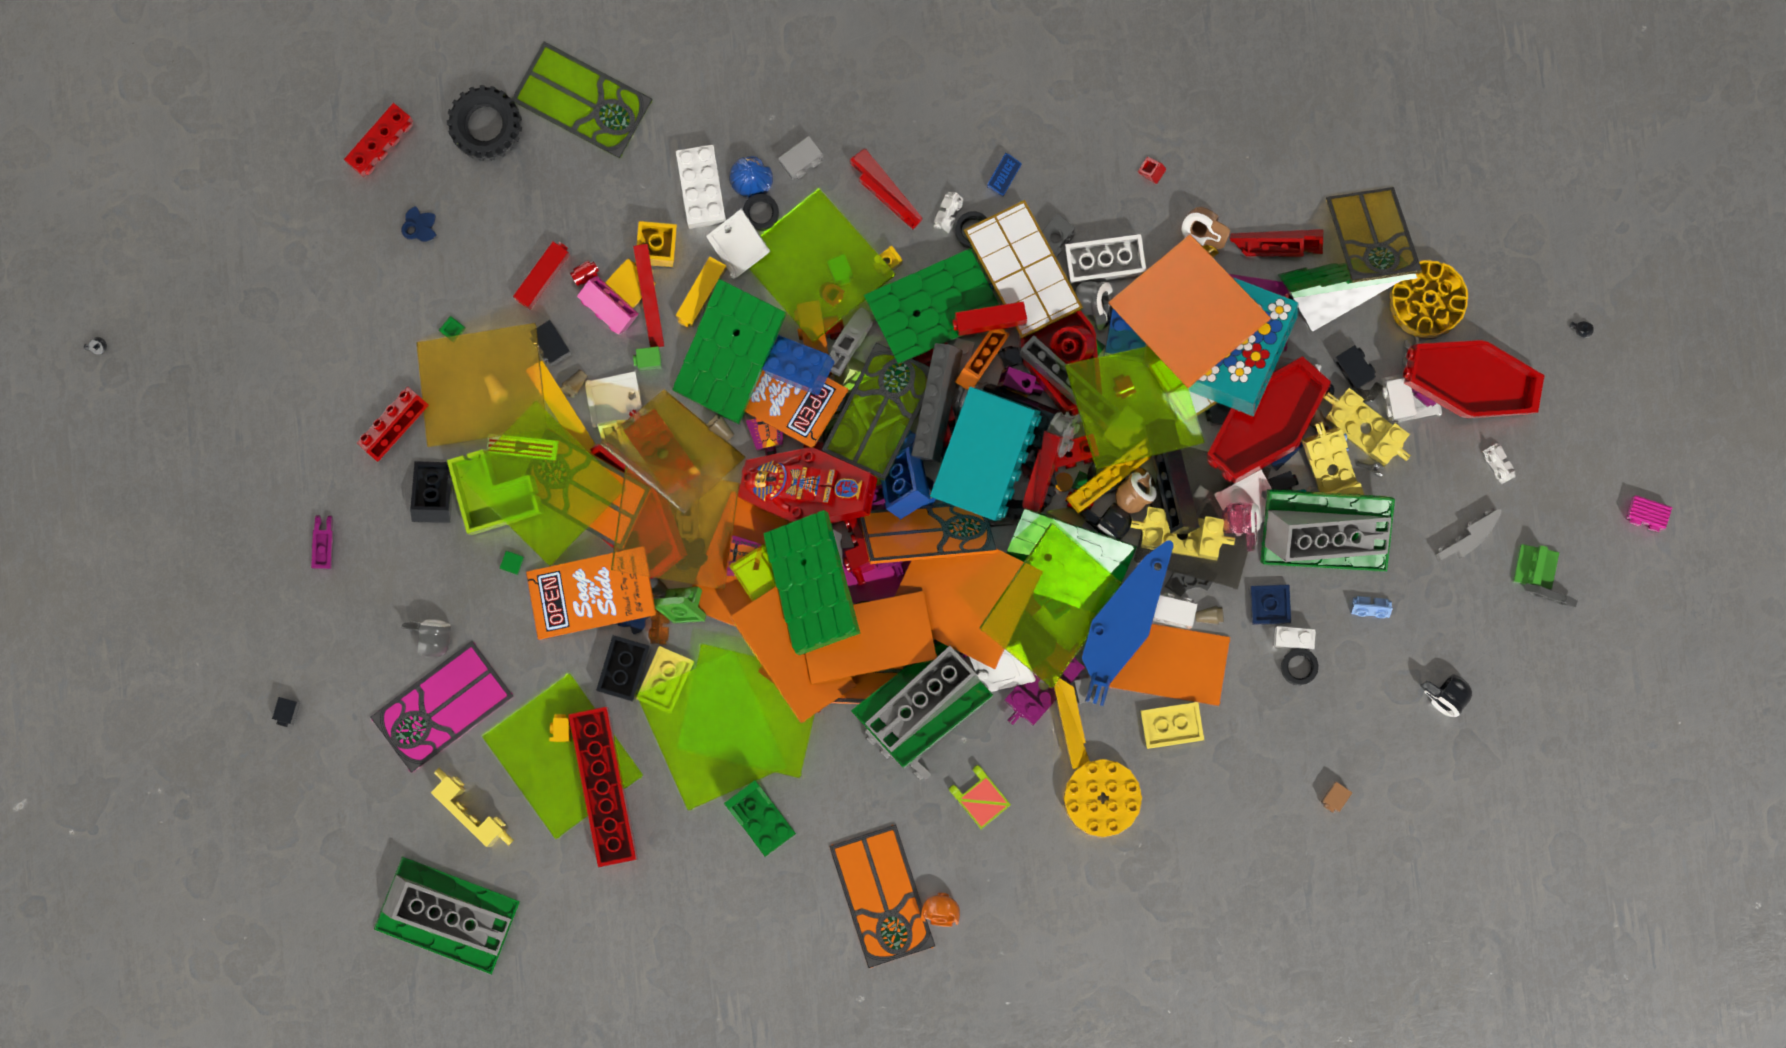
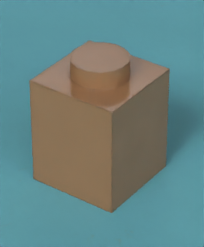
(1336, 797)

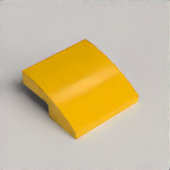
(626, 283)

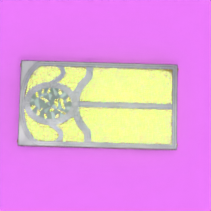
(581, 100)
(878, 412)

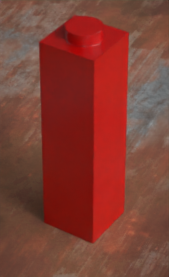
(542, 275)
(990, 318)

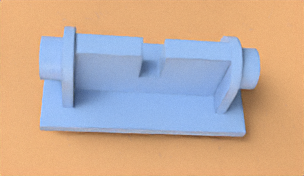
(1381, 608)

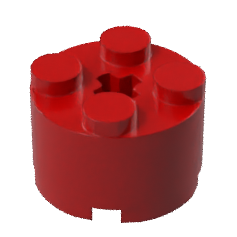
(1082, 341)

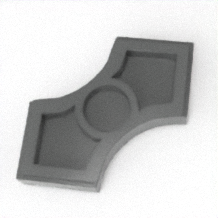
(1181, 583)
(1558, 598)

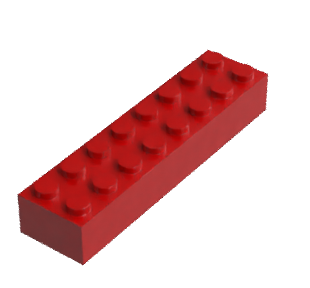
(603, 787)

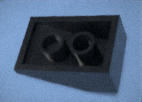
(431, 492)

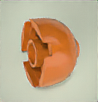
(941, 910)

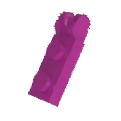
(322, 544)

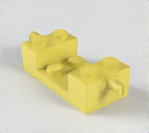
(1383, 439)
(1328, 449)
(1200, 543)
(449, 791)

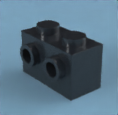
(551, 344)
(1355, 367)

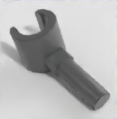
(1374, 467)

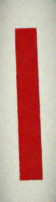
(648, 295)

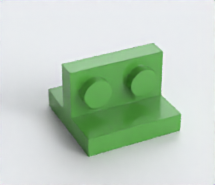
(1536, 566)
(681, 605)

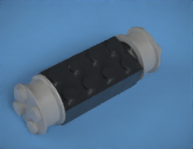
(1051, 419)

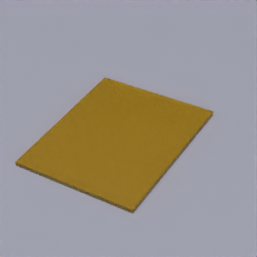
(478, 383)
(673, 451)
(674, 545)

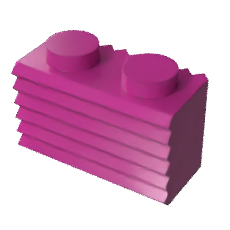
(1648, 513)

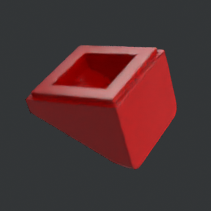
(1152, 170)

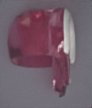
(1243, 518)

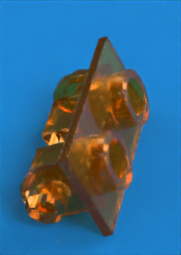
(657, 632)

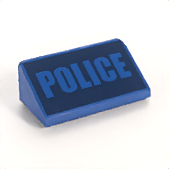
(1004, 174)

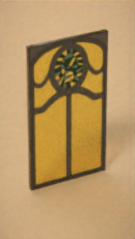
(1373, 235)

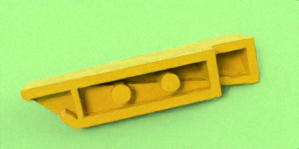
(1071, 723)

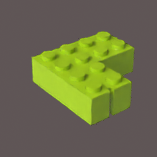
(475, 512)

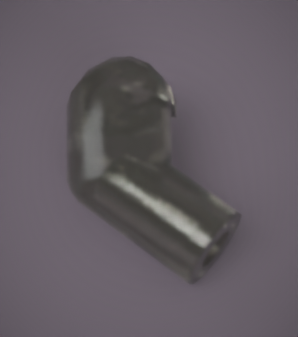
(1370, 395)

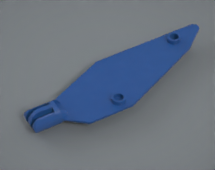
(1124, 621)

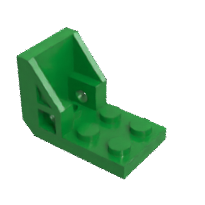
(760, 818)

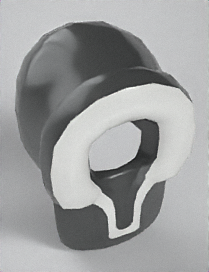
(1092, 296)
(433, 637)

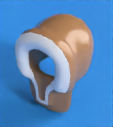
(1205, 228)
(1130, 496)

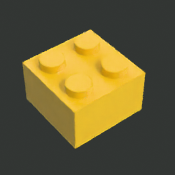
(660, 242)

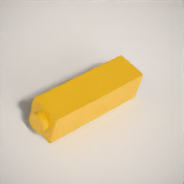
(700, 292)

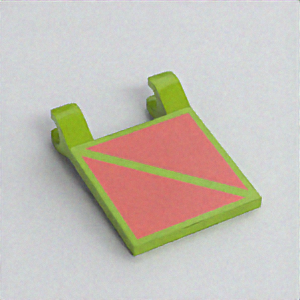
(982, 800)

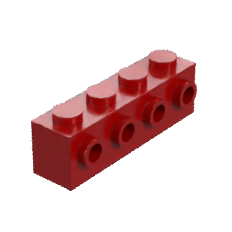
(378, 140)
(392, 424)
(1079, 453)

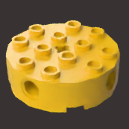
(1434, 317)
(1087, 785)

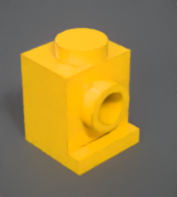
(893, 256)
(560, 729)

